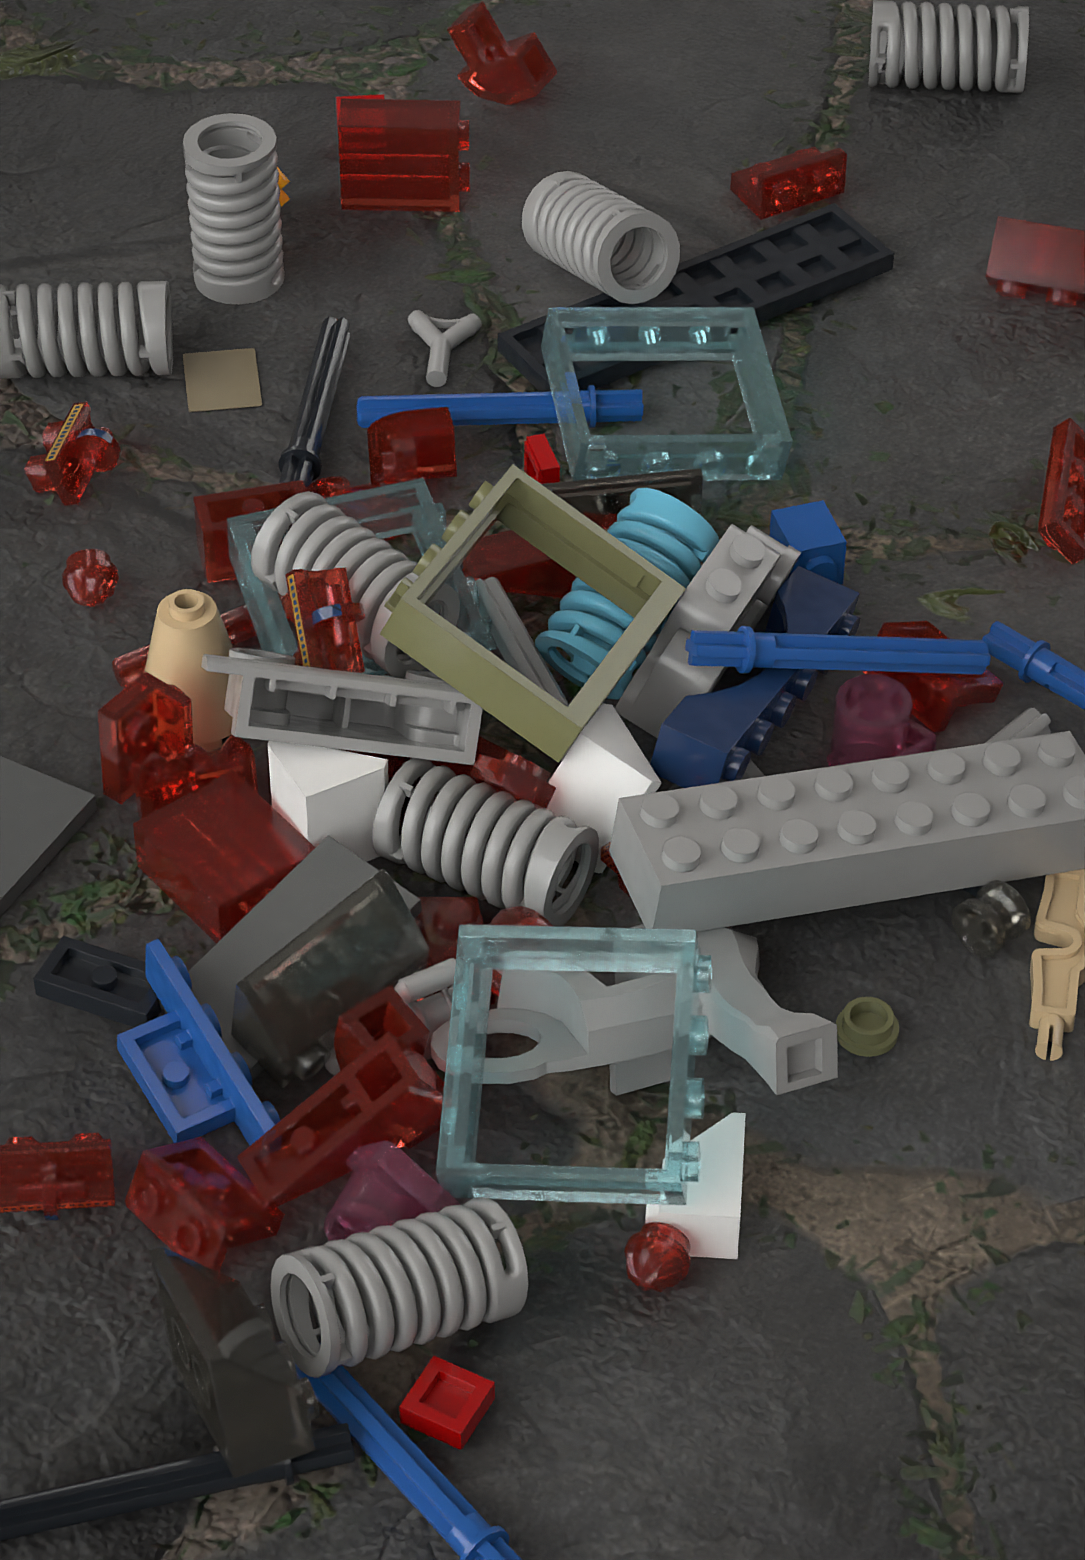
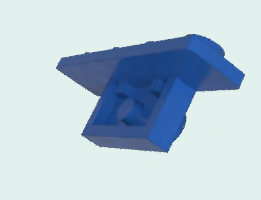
(186, 1064)

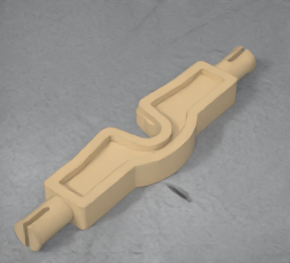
(1058, 971)

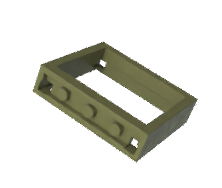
(575, 545)

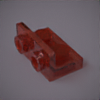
(790, 181)
(938, 694)
(141, 721)
(198, 1202)

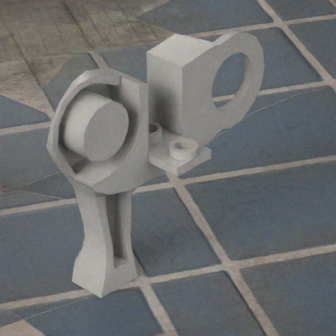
(632, 1023)

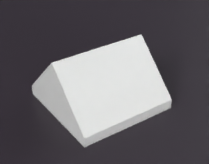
(598, 772)
(328, 793)

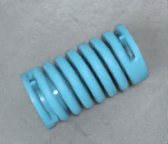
(590, 624)

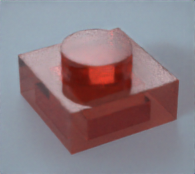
(514, 776)

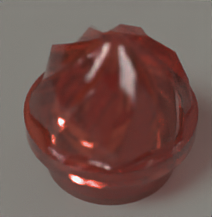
(90, 577)
(657, 1256)

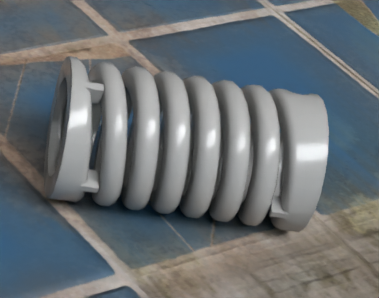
(950, 44)
(234, 208)
(601, 237)
(88, 349)
(341, 542)
(437, 842)
(400, 1280)

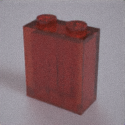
(402, 155)
(218, 851)

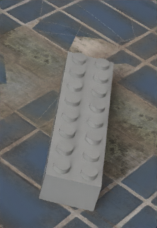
(852, 833)

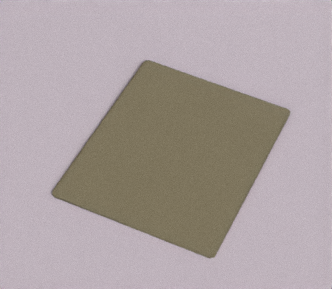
(222, 380)

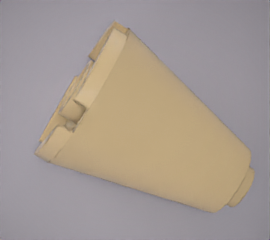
(182, 633)

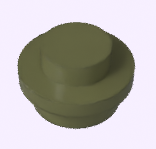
(867, 1027)

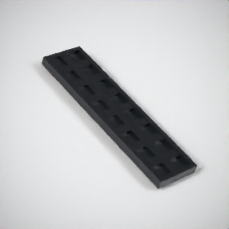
(763, 271)

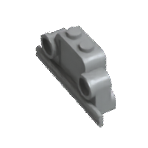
(724, 594)
(347, 709)

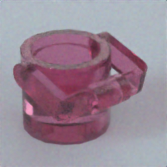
(875, 722)
(382, 1191)

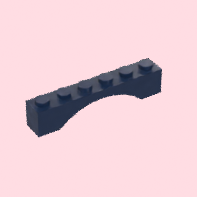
(716, 732)

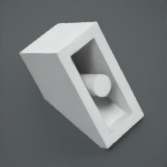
(714, 1203)

